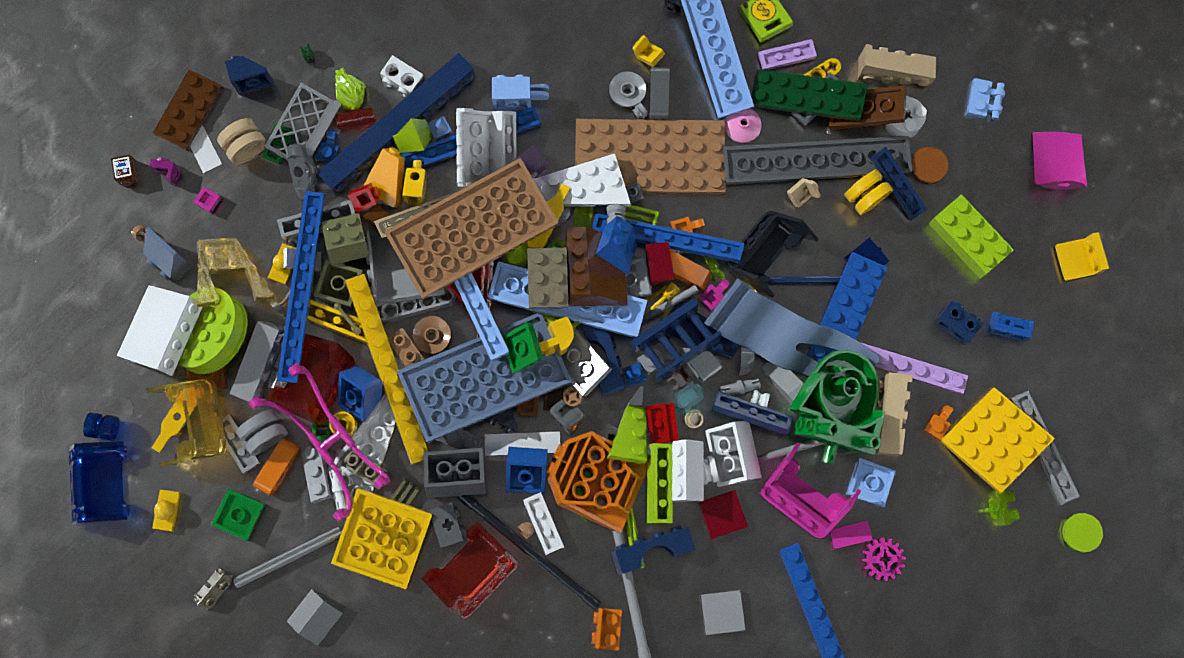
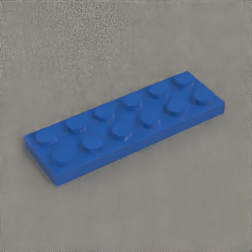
(850, 300)

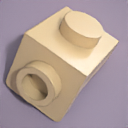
(803, 191)

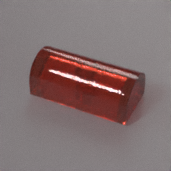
(355, 118)

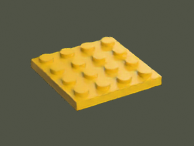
(997, 440)
(382, 538)

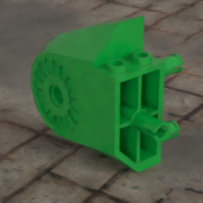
(840, 405)

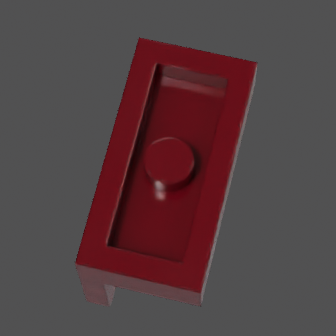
(659, 262)

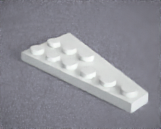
(589, 183)
(372, 440)

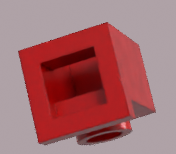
(362, 202)

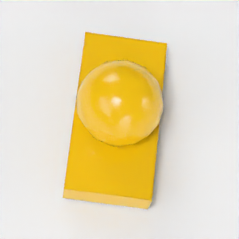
(278, 272)
(166, 510)

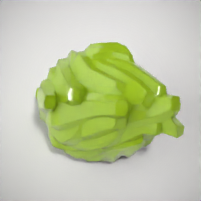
(349, 90)

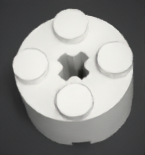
(915, 118)

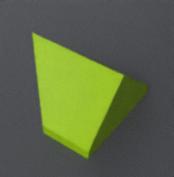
(413, 136)

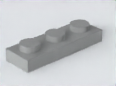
(237, 447)
(315, 474)

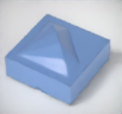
(439, 128)

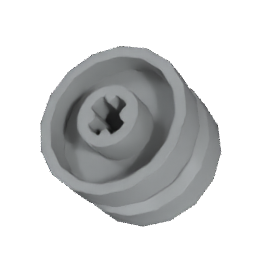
(261, 432)

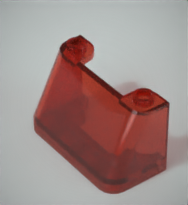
(324, 362)
(471, 573)

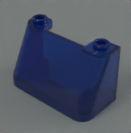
(97, 483)

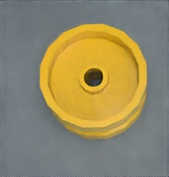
(867, 190)

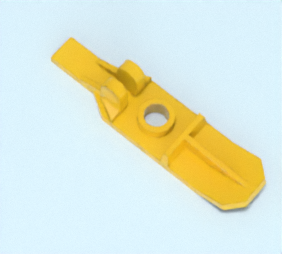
(557, 207)
(170, 426)

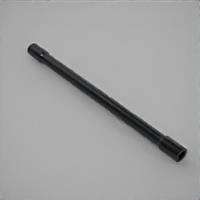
(585, 596)

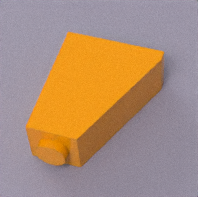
(388, 176)

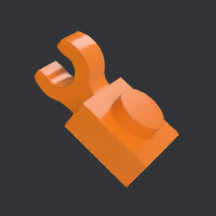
(685, 225)
(937, 424)

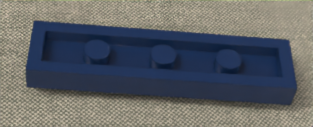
(898, 181)

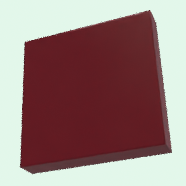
(723, 514)

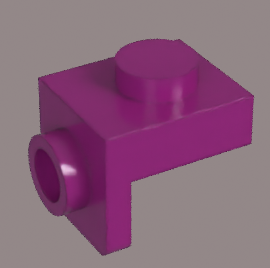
(165, 166)

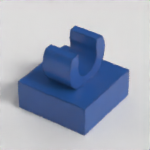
(634, 374)

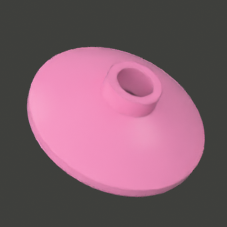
(739, 132)

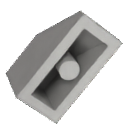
(703, 365)

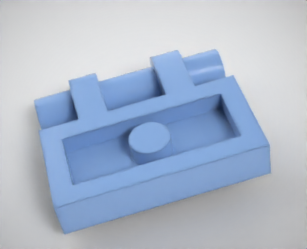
(979, 99)

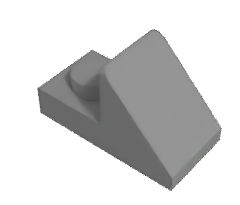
(662, 354)

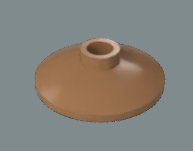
(430, 325)

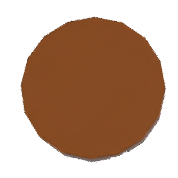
(929, 165)

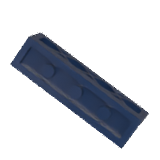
(752, 413)

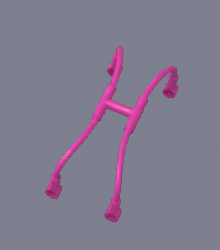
(322, 447)

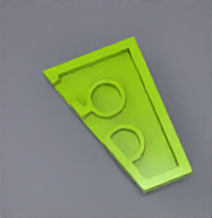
(631, 437)

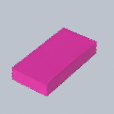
(850, 534)

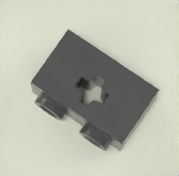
(445, 536)

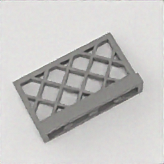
(319, 129)

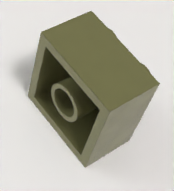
(345, 239)
(332, 285)

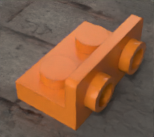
(608, 629)

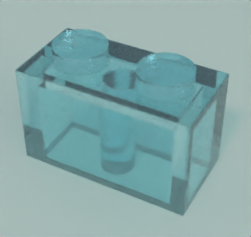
(688, 398)

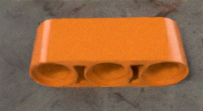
(690, 272)
(276, 466)

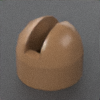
(136, 235)
(526, 530)

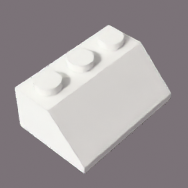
(733, 453)
(688, 471)

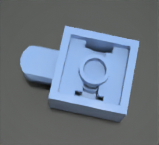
(516, 92)

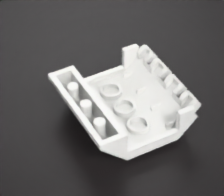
(483, 143)

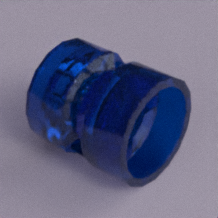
(99, 426)

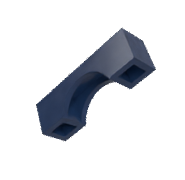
(614, 381)
(675, 543)

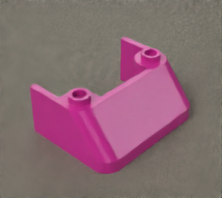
(802, 502)

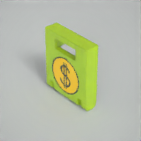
(762, 13)

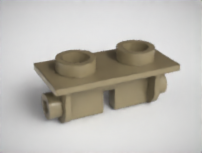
(208, 596)

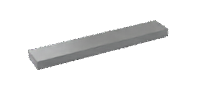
(1050, 457)

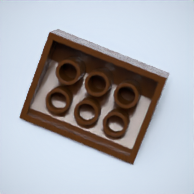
(590, 277)

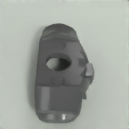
(298, 157)

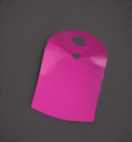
(1059, 160)

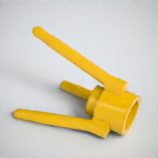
(668, 293)

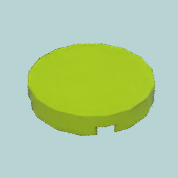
(1082, 532)

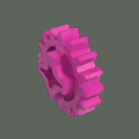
(884, 567)

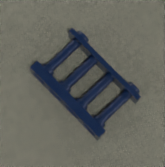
(674, 321)

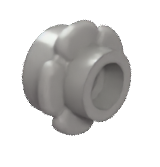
(640, 111)

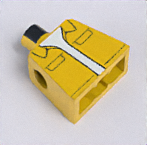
(415, 184)

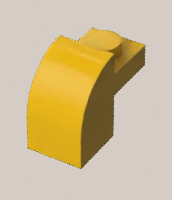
(561, 337)

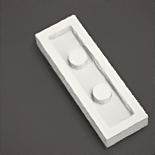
(543, 523)

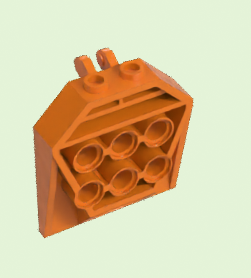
(568, 474)

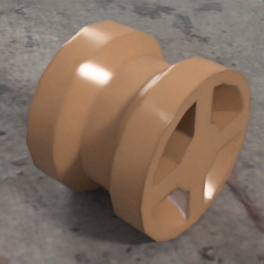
(570, 395)

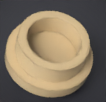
(694, 418)

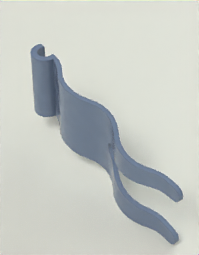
(775, 330)

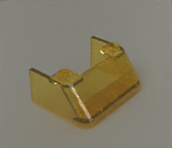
(202, 419)

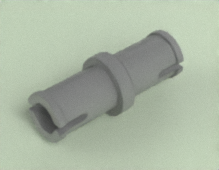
(741, 387)

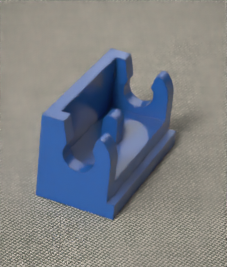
(1011, 326)

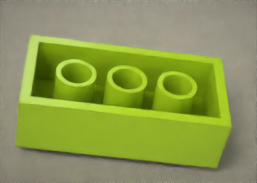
(971, 236)

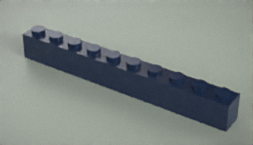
(417, 105)

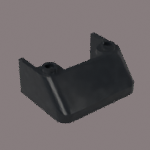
(764, 245)

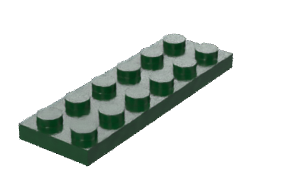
(809, 95)

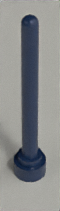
(803, 279)

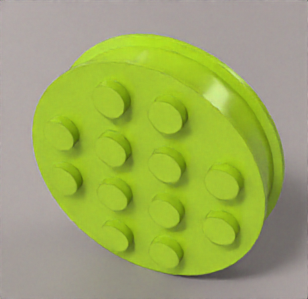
(215, 335)

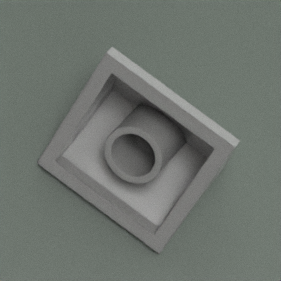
(314, 617)

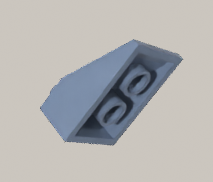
(164, 257)

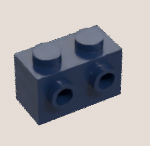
(959, 322)

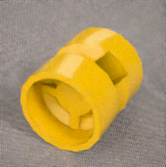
(347, 421)

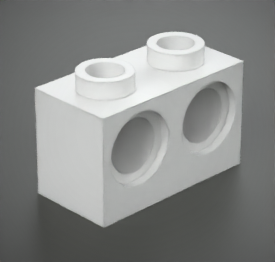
(405, 74)

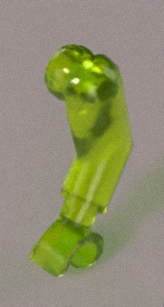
(713, 265)

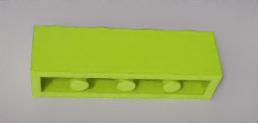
(659, 483)

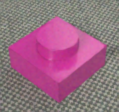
(207, 199)

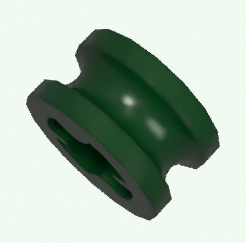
(307, 53)

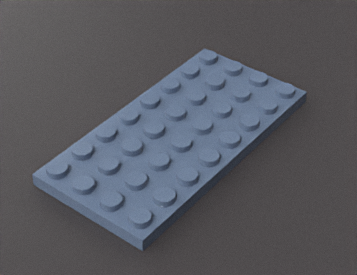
(468, 387)

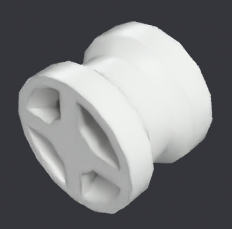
(760, 399)

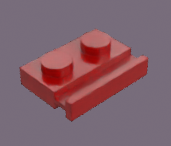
(662, 423)

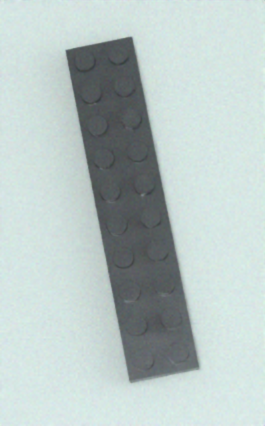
(810, 159)

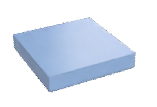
(873, 482)

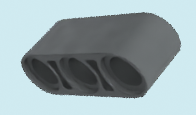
(659, 93)

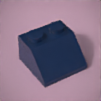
(247, 74)

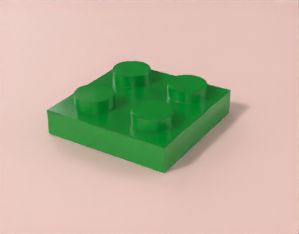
(522, 347)
(238, 514)

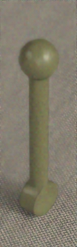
(337, 306)

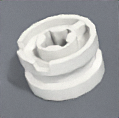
(710, 470)

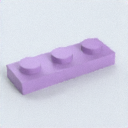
(787, 55)

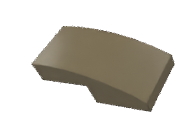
(360, 468)

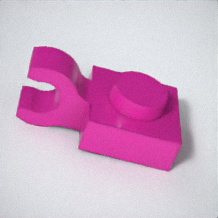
(712, 295)

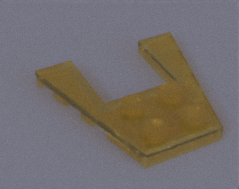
(226, 256)

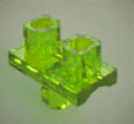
(1000, 510)

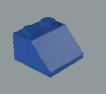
(618, 244)
(358, 392)
(526, 470)

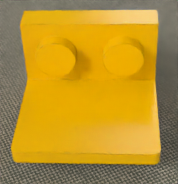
(1082, 257)

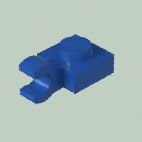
(328, 150)

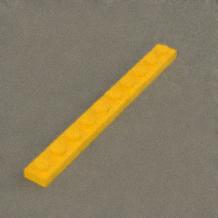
(386, 367)

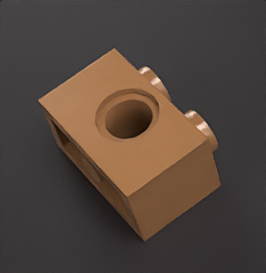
(405, 348)

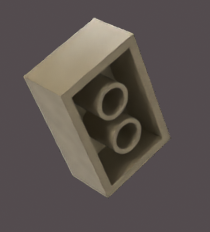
(547, 278)

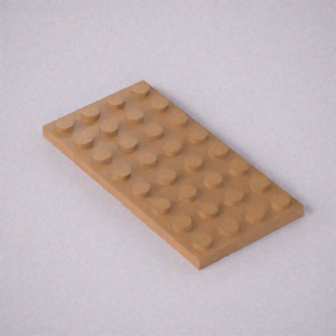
(658, 153)
(471, 228)

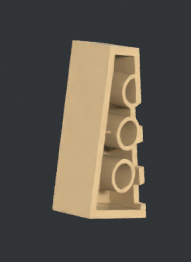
(896, 67)
(892, 400)

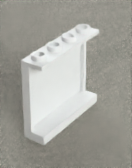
(160, 329)

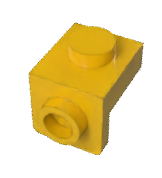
(647, 52)

